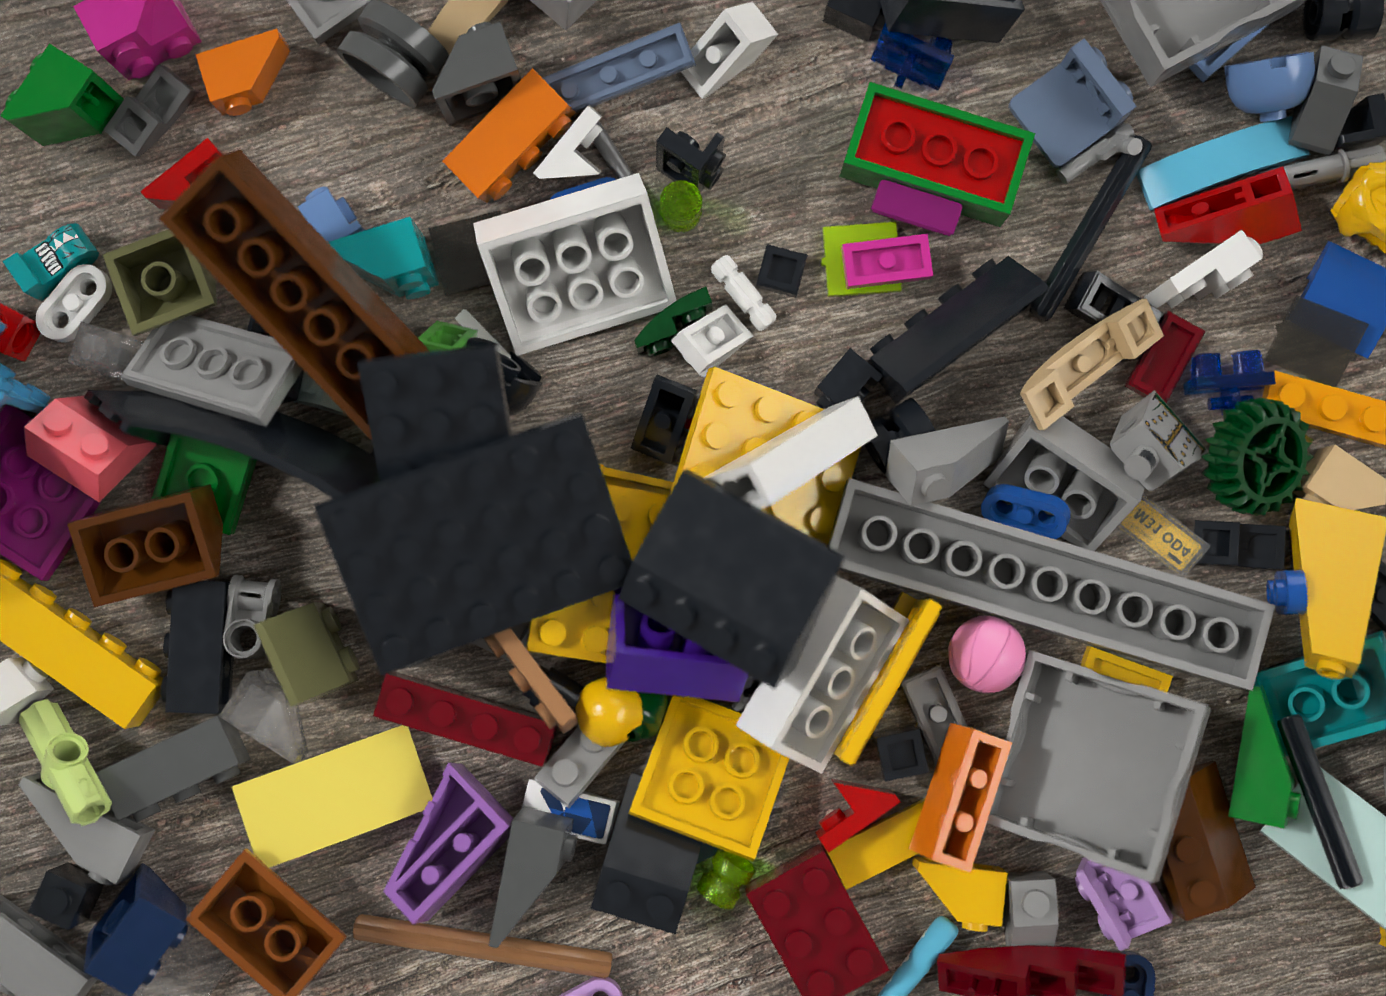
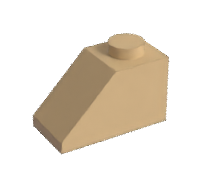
(1342, 481)

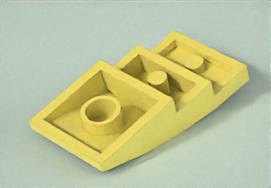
(333, 796)

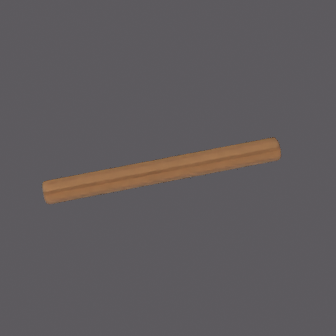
(476, 945)

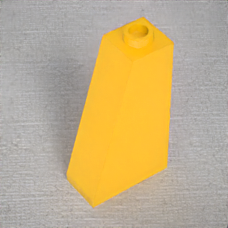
(1341, 565)

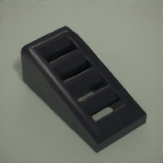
(1091, 294)

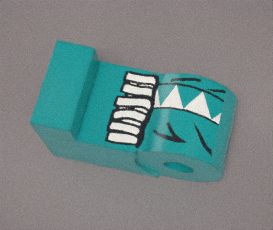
(49, 262)

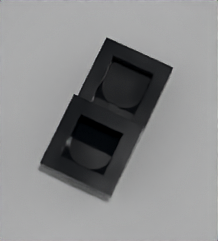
(1242, 544)

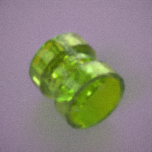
(681, 215)
(725, 879)

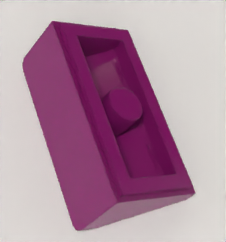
(916, 207)

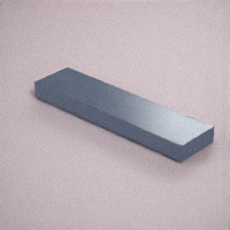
(623, 68)

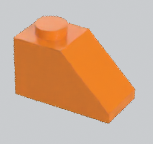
(242, 71)

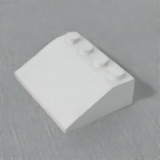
(576, 264)

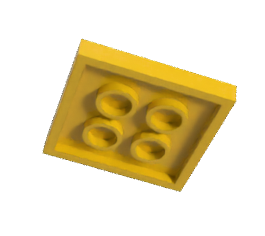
(709, 778)

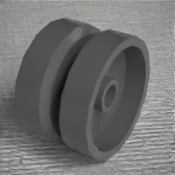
(393, 53)

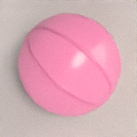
(986, 654)

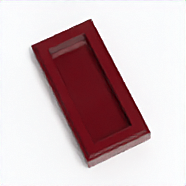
(1165, 360)

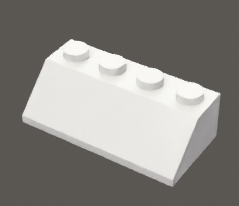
(830, 681)

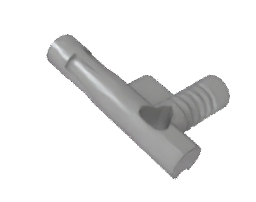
(1116, 141)

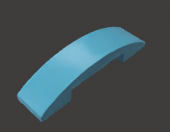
(1218, 162)

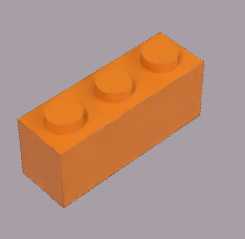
(510, 137)
(960, 797)

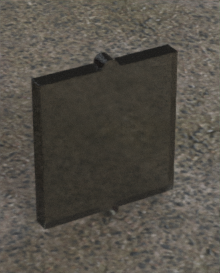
(459, 256)
(1316, 341)

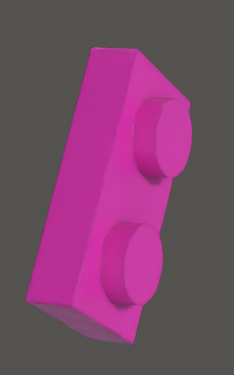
(887, 261)

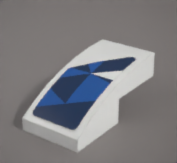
(592, 813)

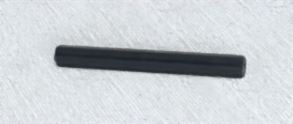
(1089, 231)

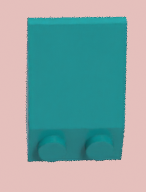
(1331, 707)

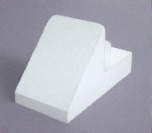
(564, 158)
(711, 339)

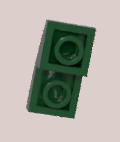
(659, 332)

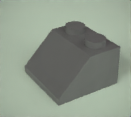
(476, 73)

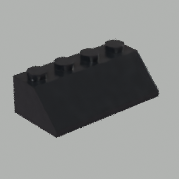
(955, 326)

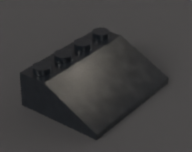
(732, 578)

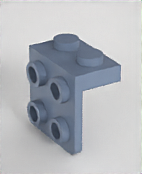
(1073, 104)

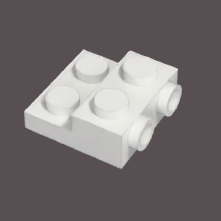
(1212, 273)

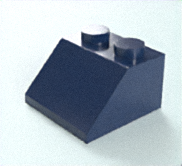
(135, 933)

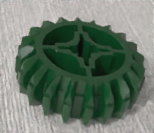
(1262, 430)

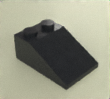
(645, 870)

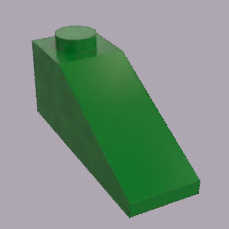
(1263, 773)

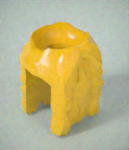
(1363, 205)

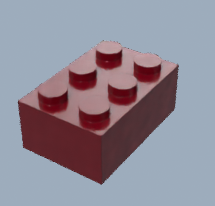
(815, 926)

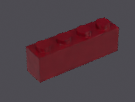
(465, 718)

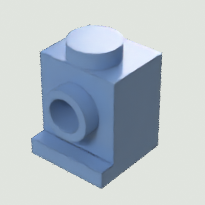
(329, 216)

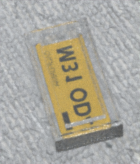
(1163, 536)

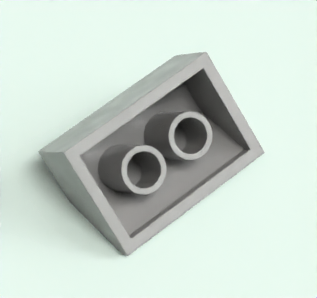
(1075, 469)

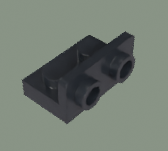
(681, 159)

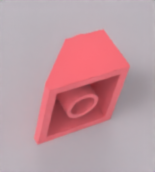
(83, 445)

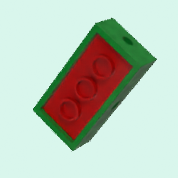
(938, 152)

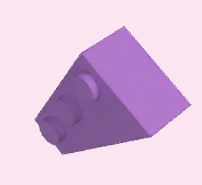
(451, 843)

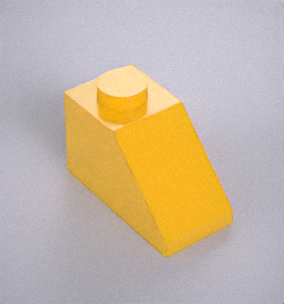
(969, 897)

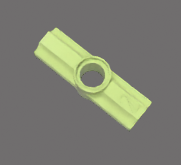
(64, 762)

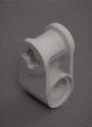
(247, 611)

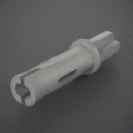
(1333, 167)

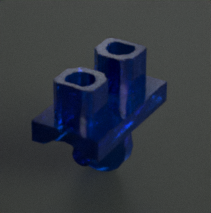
(914, 58)
(1247, 376)

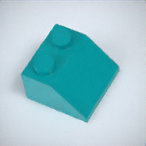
(391, 258)

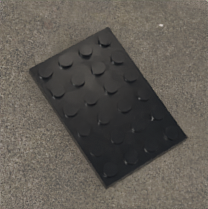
(477, 542)

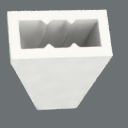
(796, 454)

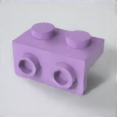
(1124, 902)

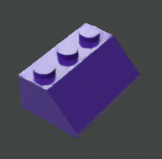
(660, 661)

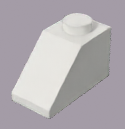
(728, 47)
(19, 687)

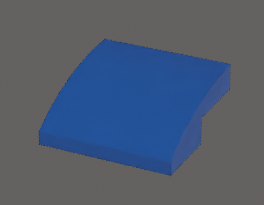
(1350, 287)

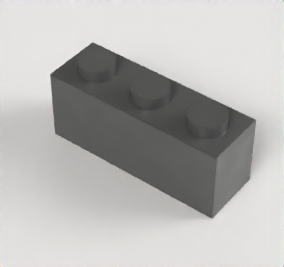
(174, 769)

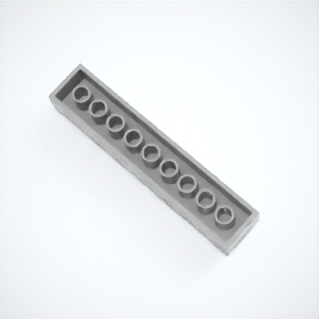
(1051, 585)

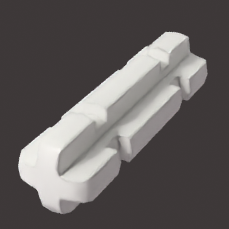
(743, 292)

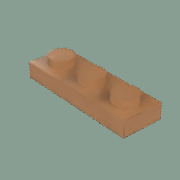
(530, 676)

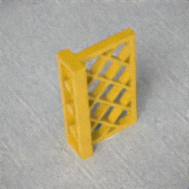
(922, 618)

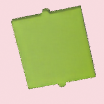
(832, 241)

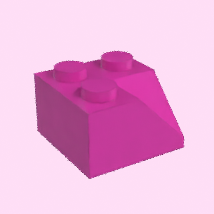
(138, 32)

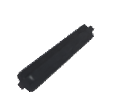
(1319, 802)

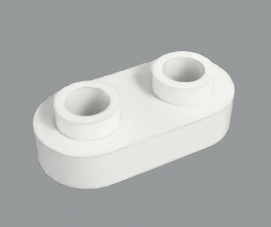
(71, 300)

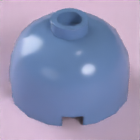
(1271, 84)

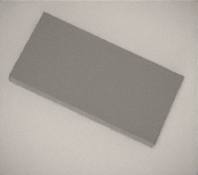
(214, 368)

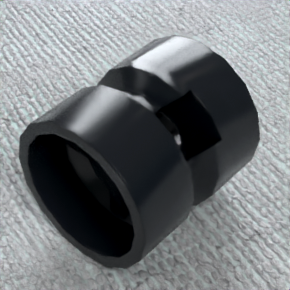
(1348, 18)
(903, 421)

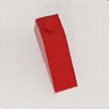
(1257, 205)

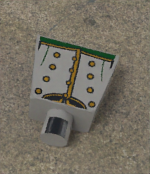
(1154, 443)

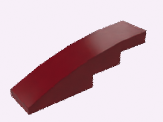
(1031, 971)

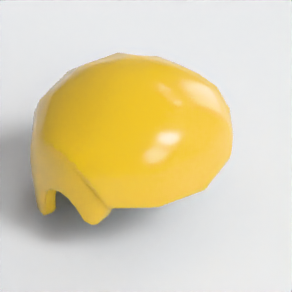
(608, 714)

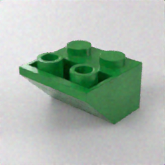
(61, 100)

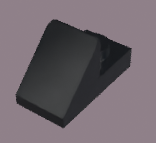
(664, 419)

